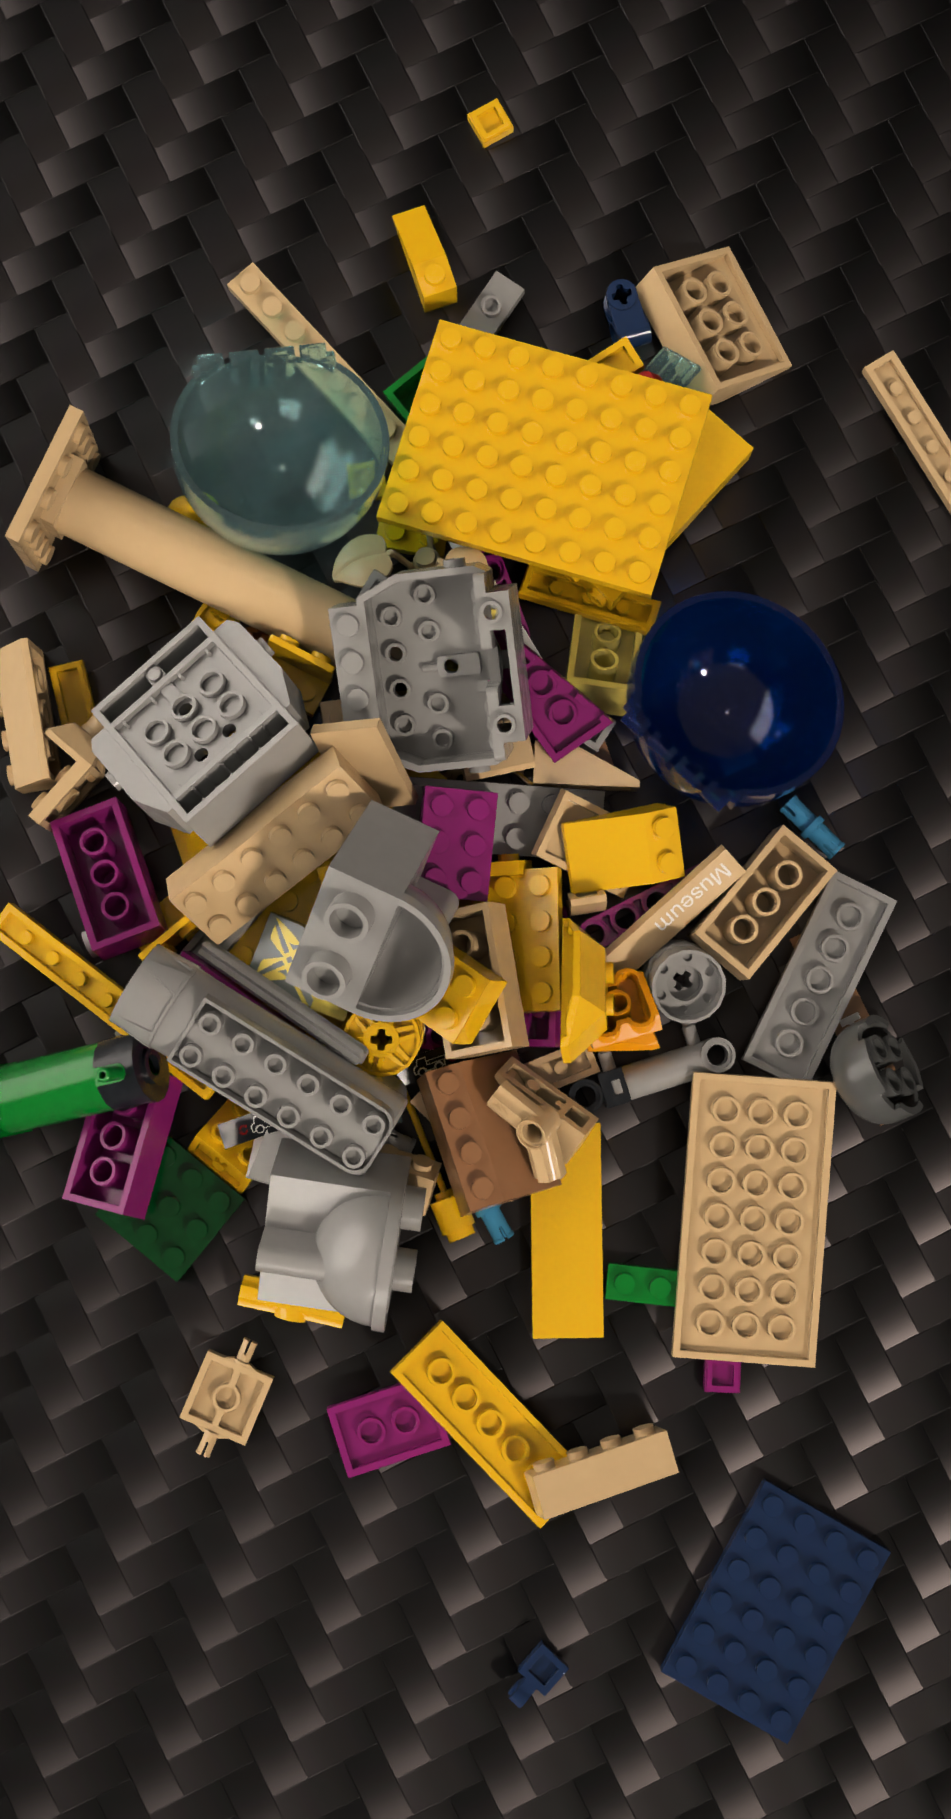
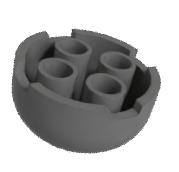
(856, 1072)

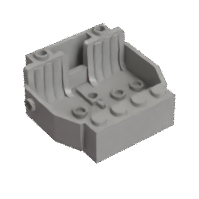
(433, 617)
(158, 747)

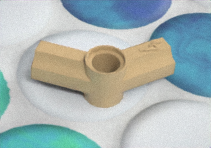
(535, 1129)

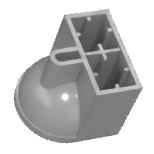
(377, 926)
(338, 1234)

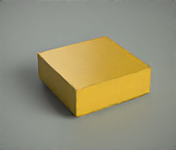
(490, 123)

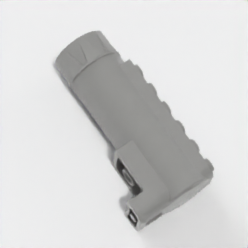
(259, 1061)

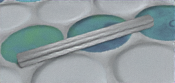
(283, 1003)

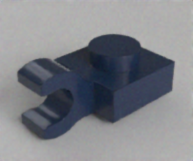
(540, 1672)

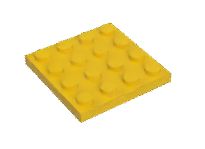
(535, 929)

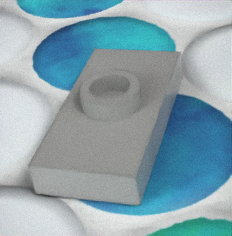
(494, 304)

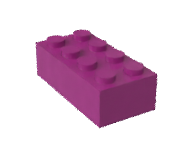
(109, 878)
(122, 1156)

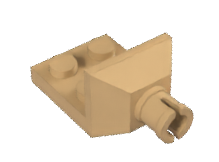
(72, 782)

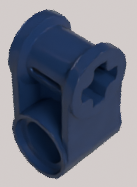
(627, 318)

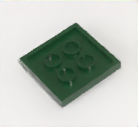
(182, 1214)

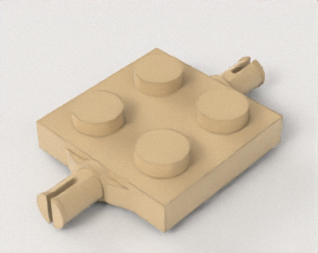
(226, 1397)

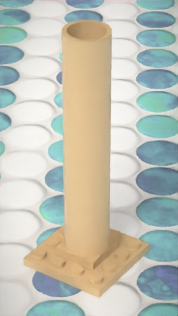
(164, 545)

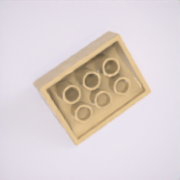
(713, 319)

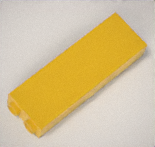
(716, 461)

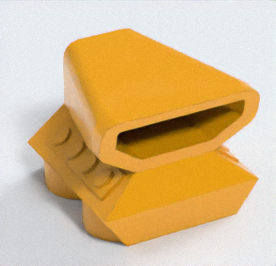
(634, 1016)

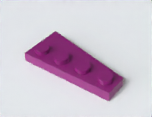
(559, 710)

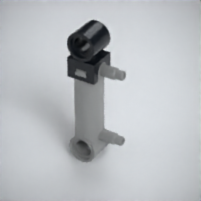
(655, 1073)

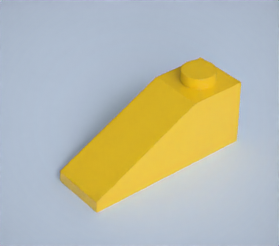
(426, 259)

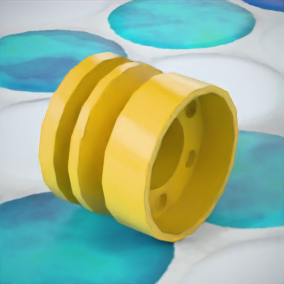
(396, 1053)

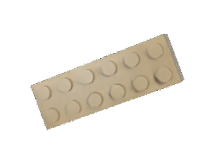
(272, 847)

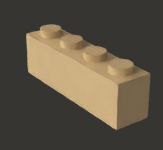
(600, 1471)

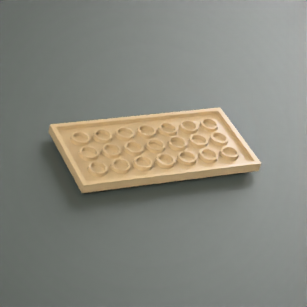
(753, 1219)

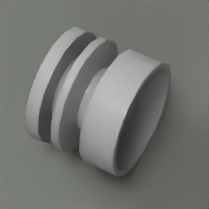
(698, 993)

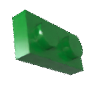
(641, 1284)

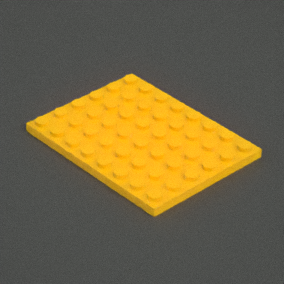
(544, 458)

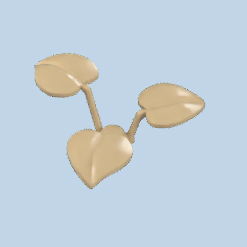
(370, 552)

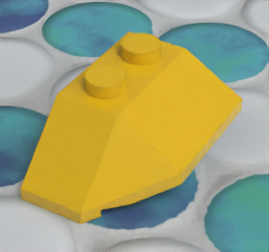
(583, 991)

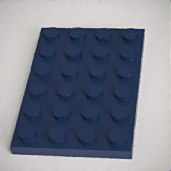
(775, 1610)

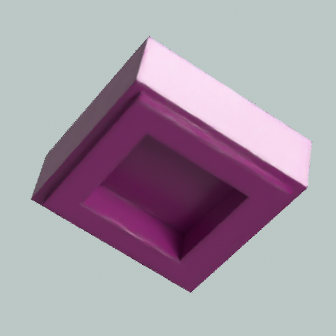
(721, 1376)

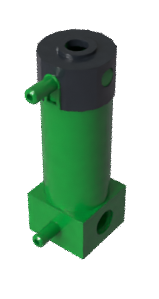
(80, 1083)

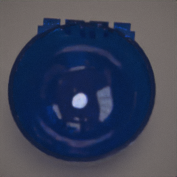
(733, 700)

